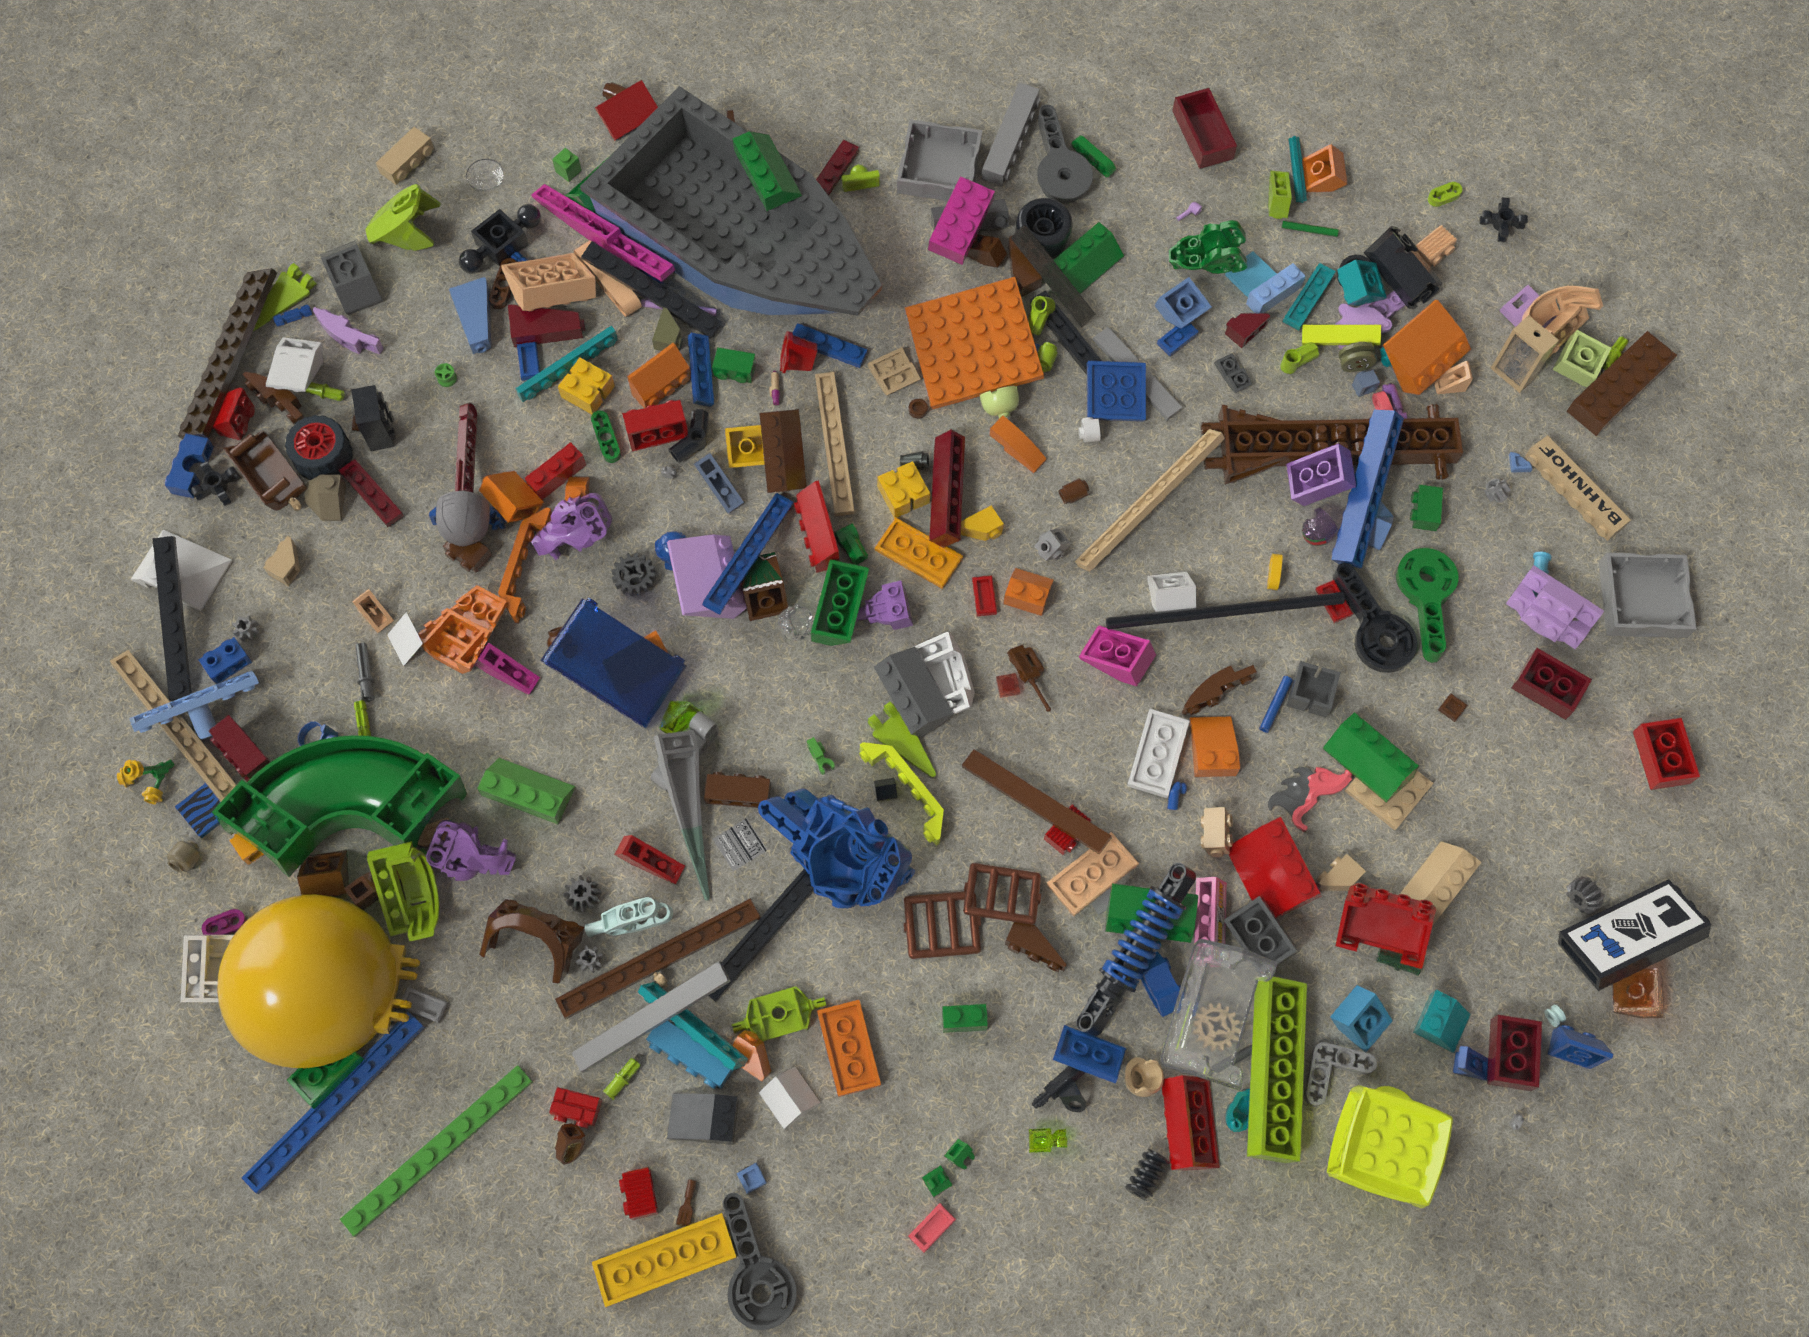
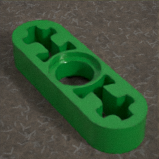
(1094, 156)
(606, 429)

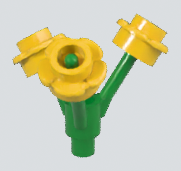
(134, 769)

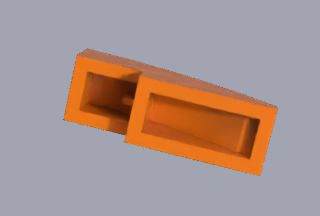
(1017, 444)

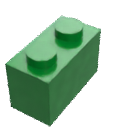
(734, 365)
(1427, 507)
(964, 1018)

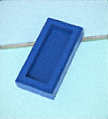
(528, 360)

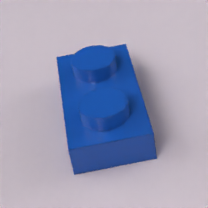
(1177, 338)

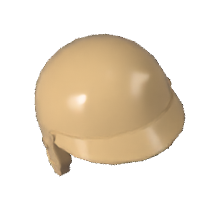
(1143, 1077)

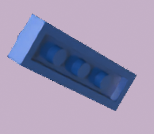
(832, 346)
(700, 369)

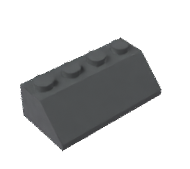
(913, 691)

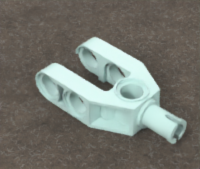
(618, 921)

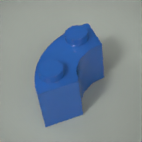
(1160, 984)

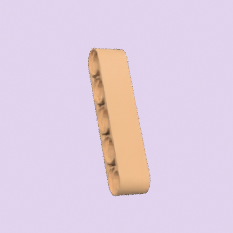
(619, 294)

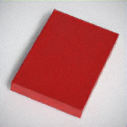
(626, 109)

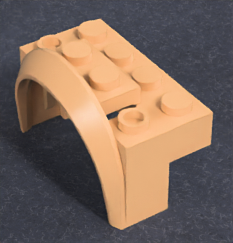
(1572, 312)

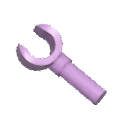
(1194, 208)

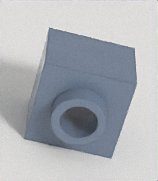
(1365, 383)

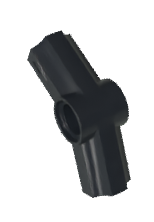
(687, 445)

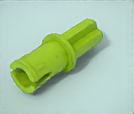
(1615, 352)
(325, 391)
(622, 1078)

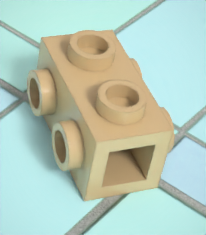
(1217, 834)

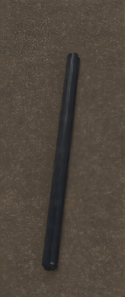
(1225, 610)

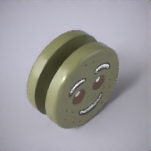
(1357, 357)

